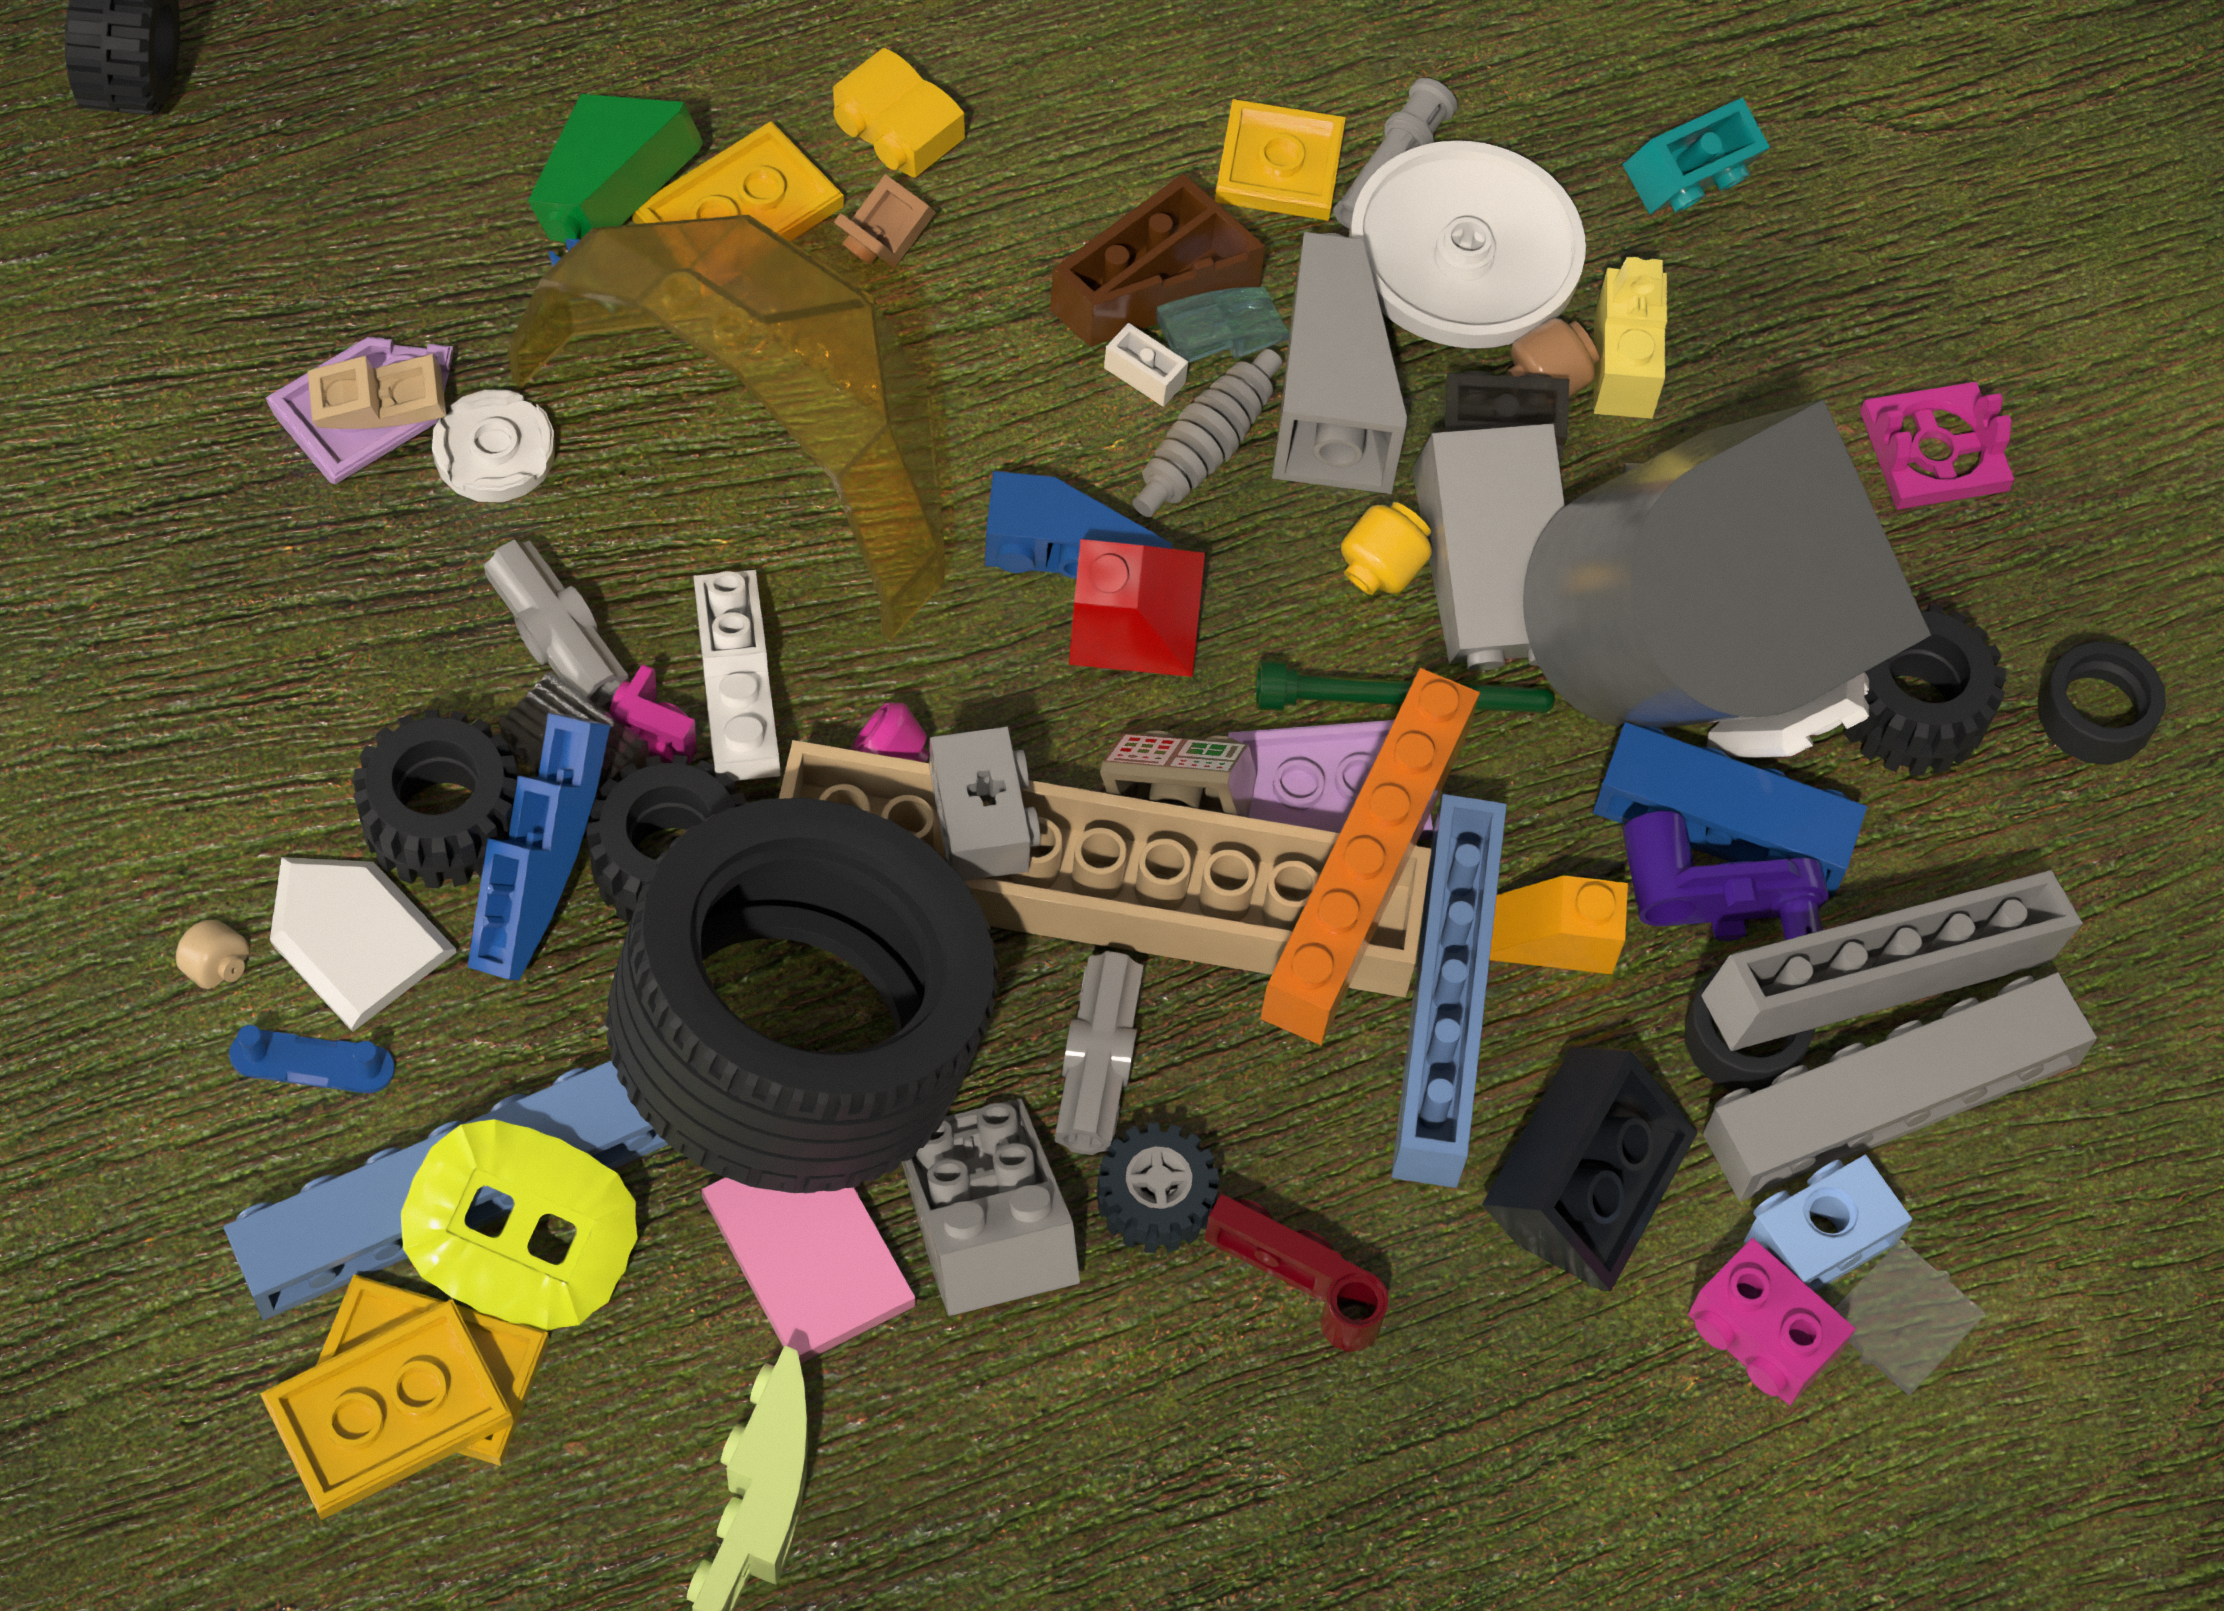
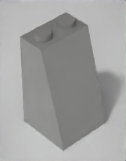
(1340, 384)
(1486, 509)

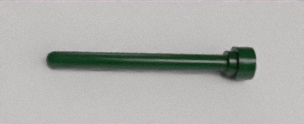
(1283, 686)

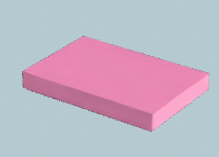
(810, 1262)

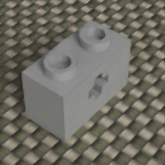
(965, 774)

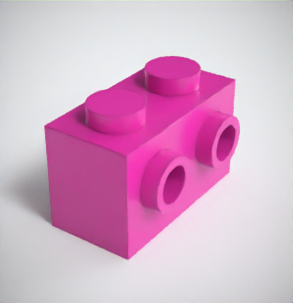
(1770, 1322)

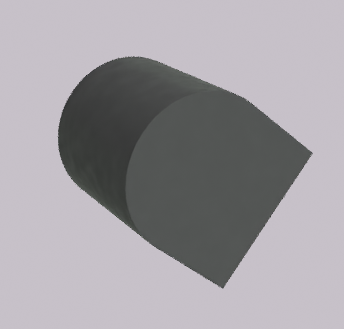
(1719, 580)

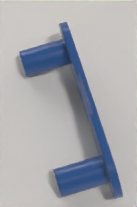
(311, 1061)

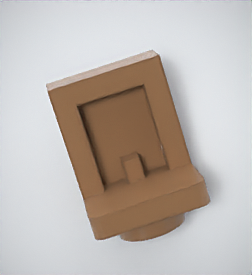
(885, 223)

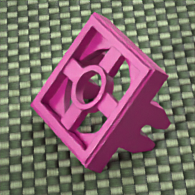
(1895, 450)

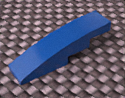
(530, 869)

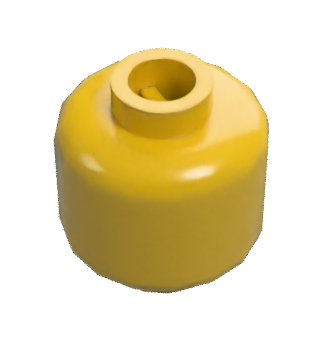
(1386, 549)

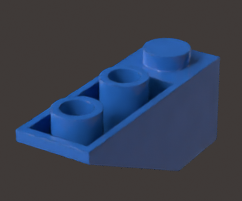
(1040, 522)

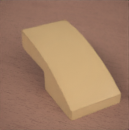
(366, 397)

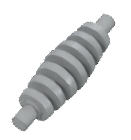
(1207, 432)

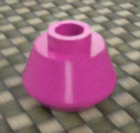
(893, 733)

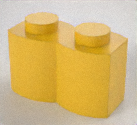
(898, 113)

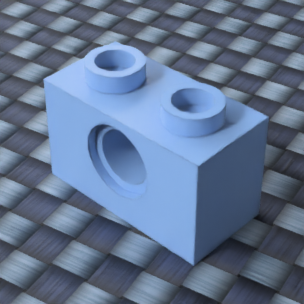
(1850, 1197)

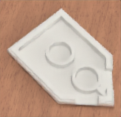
(1790, 731)
(352, 935)

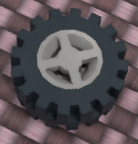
(1161, 1164)

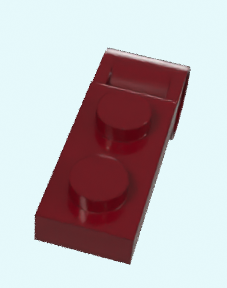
(1303, 1262)

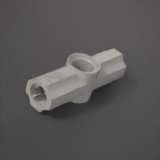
(554, 622)
(1099, 1053)

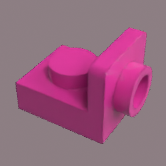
(661, 724)

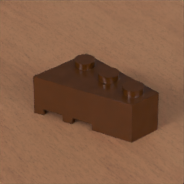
(1152, 256)

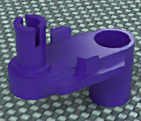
(1678, 893)

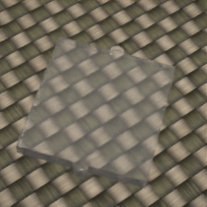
(1907, 1317)

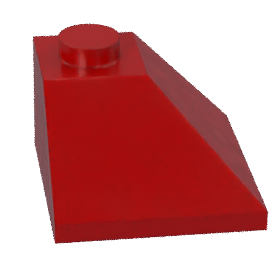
(1136, 608)

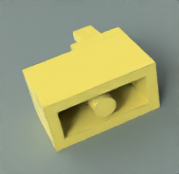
(1630, 339)

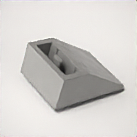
(991, 1210)

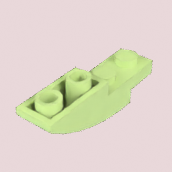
(770, 1472)

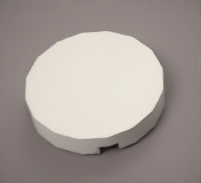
(493, 446)

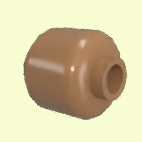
(1556, 351)

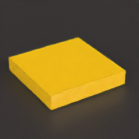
(1280, 159)

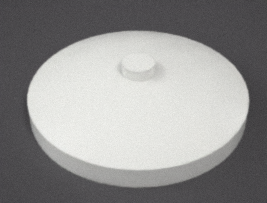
(1469, 243)

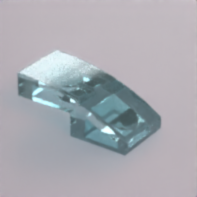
(1221, 320)

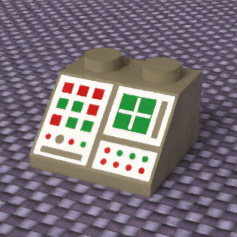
(1182, 772)

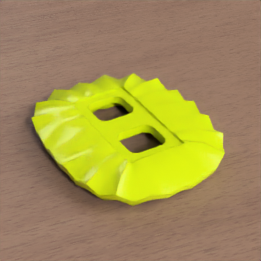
(498, 1271)

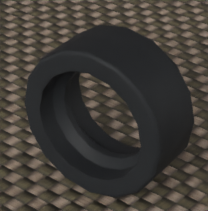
(2119, 667)
(1730, 1067)

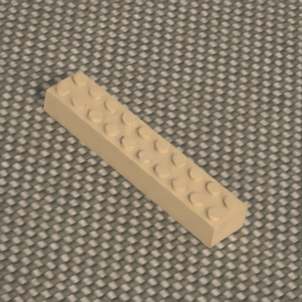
(1136, 869)

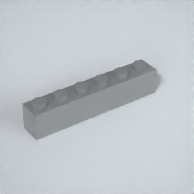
(1890, 959)
(1897, 1084)

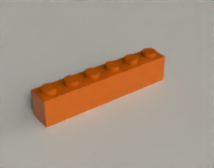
(1369, 857)

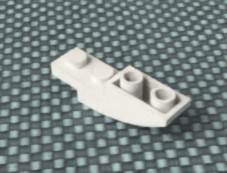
(736, 675)

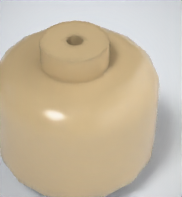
(211, 953)

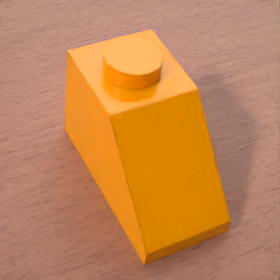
(1562, 924)

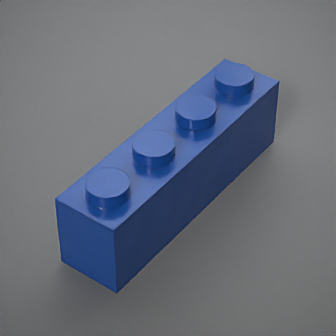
(1729, 804)

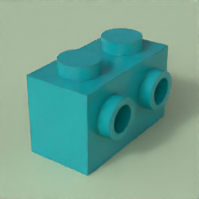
(1696, 156)

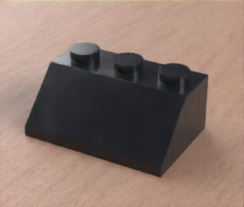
(1591, 1165)

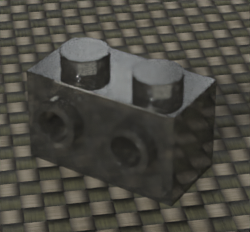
(1491, 401)

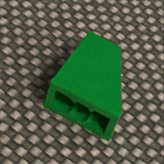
(611, 162)

